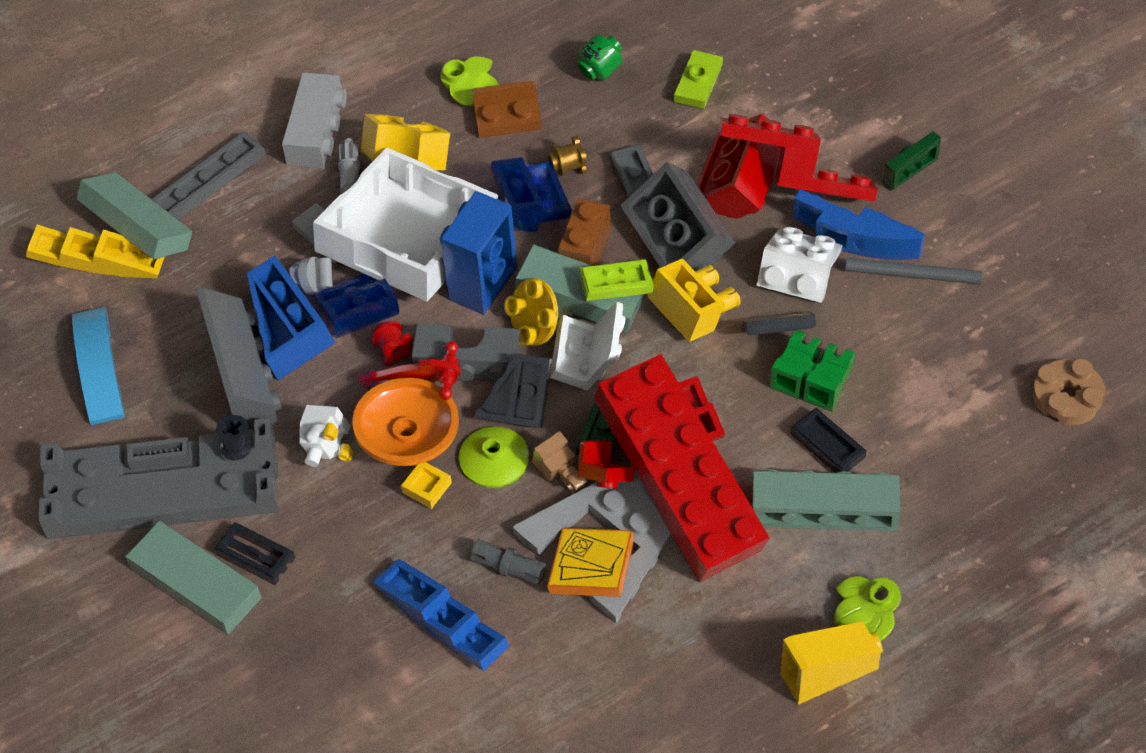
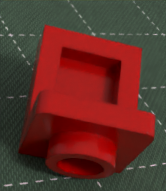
(597, 465)

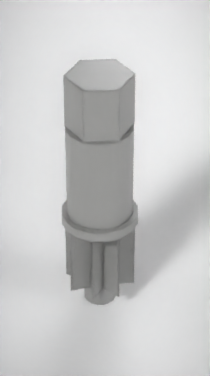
(348, 164)

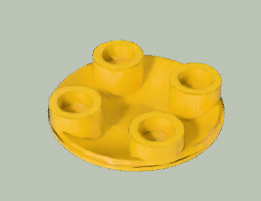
(533, 311)

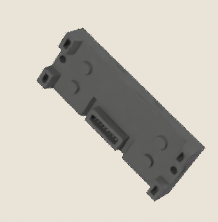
(155, 482)

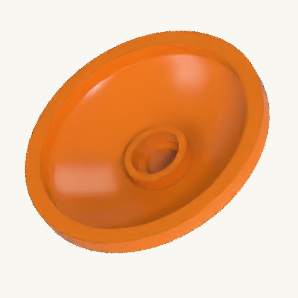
(403, 409)

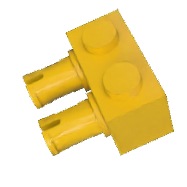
(688, 300)

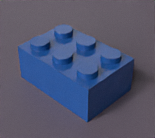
(479, 252)

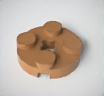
(1073, 374)

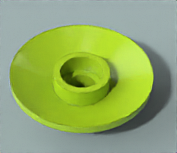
(496, 468)

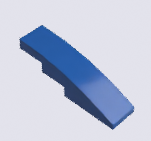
(441, 614)

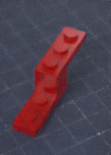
(798, 157)

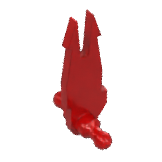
(432, 370)

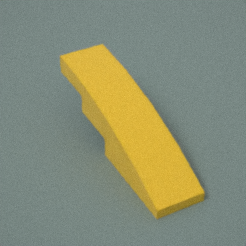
(92, 253)

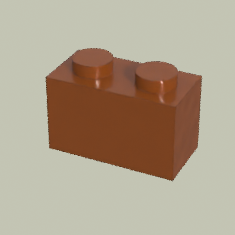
(586, 232)

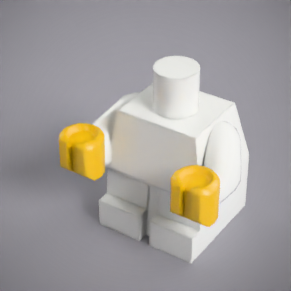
(321, 434)

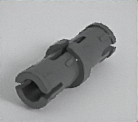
(508, 561)

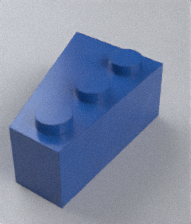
(286, 319)

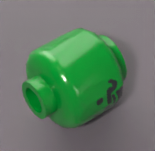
(599, 57)

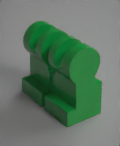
(821, 381)

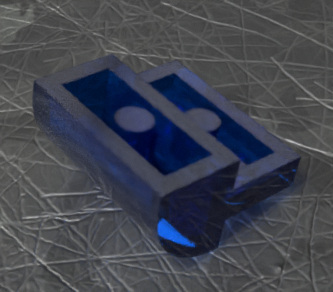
(531, 192)
(357, 304)

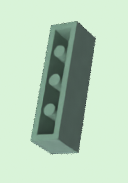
(826, 500)

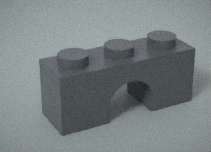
(482, 362)

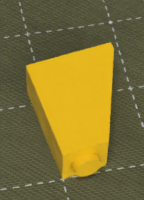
(828, 659)

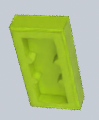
(698, 79)
(616, 280)

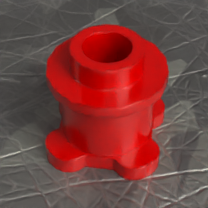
(392, 342)

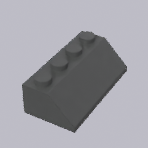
(239, 357)

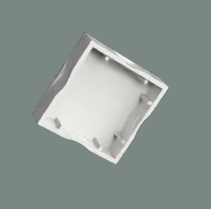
(394, 223)

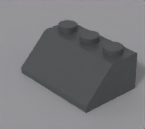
(672, 208)

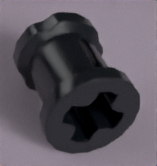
(234, 441)

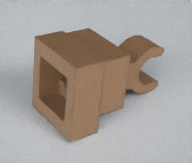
(555, 460)

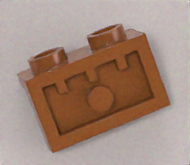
(506, 109)

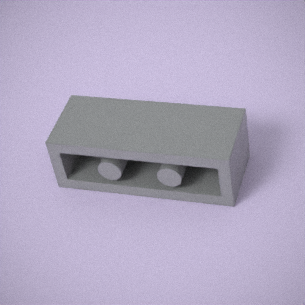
(314, 120)

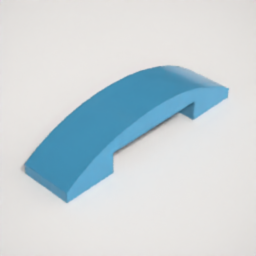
(97, 366)

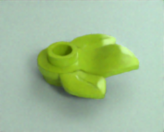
(465, 76)
(861, 604)

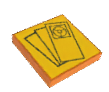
(591, 562)

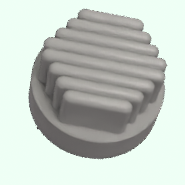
(312, 274)

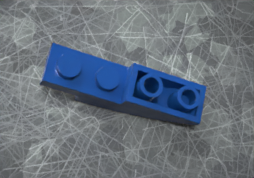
(865, 234)

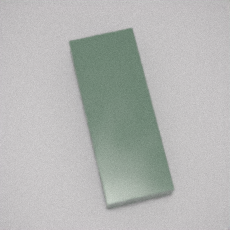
(134, 215)
(563, 277)
(193, 577)

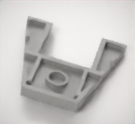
(619, 509)

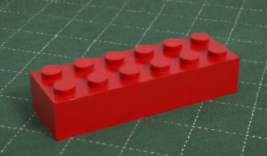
(680, 467)

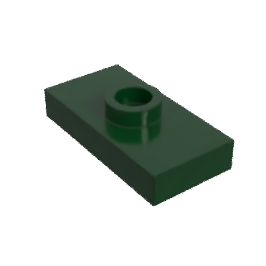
(911, 161)

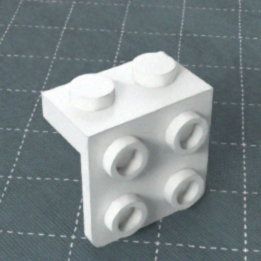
(798, 263)
(586, 350)

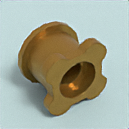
(568, 157)

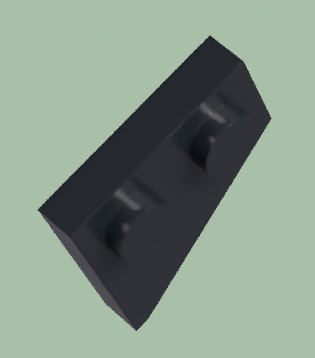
(520, 393)

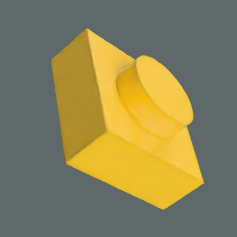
(426, 484)

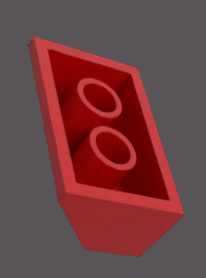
(738, 174)

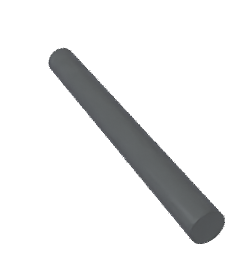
(913, 271)

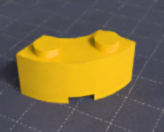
(419, 141)

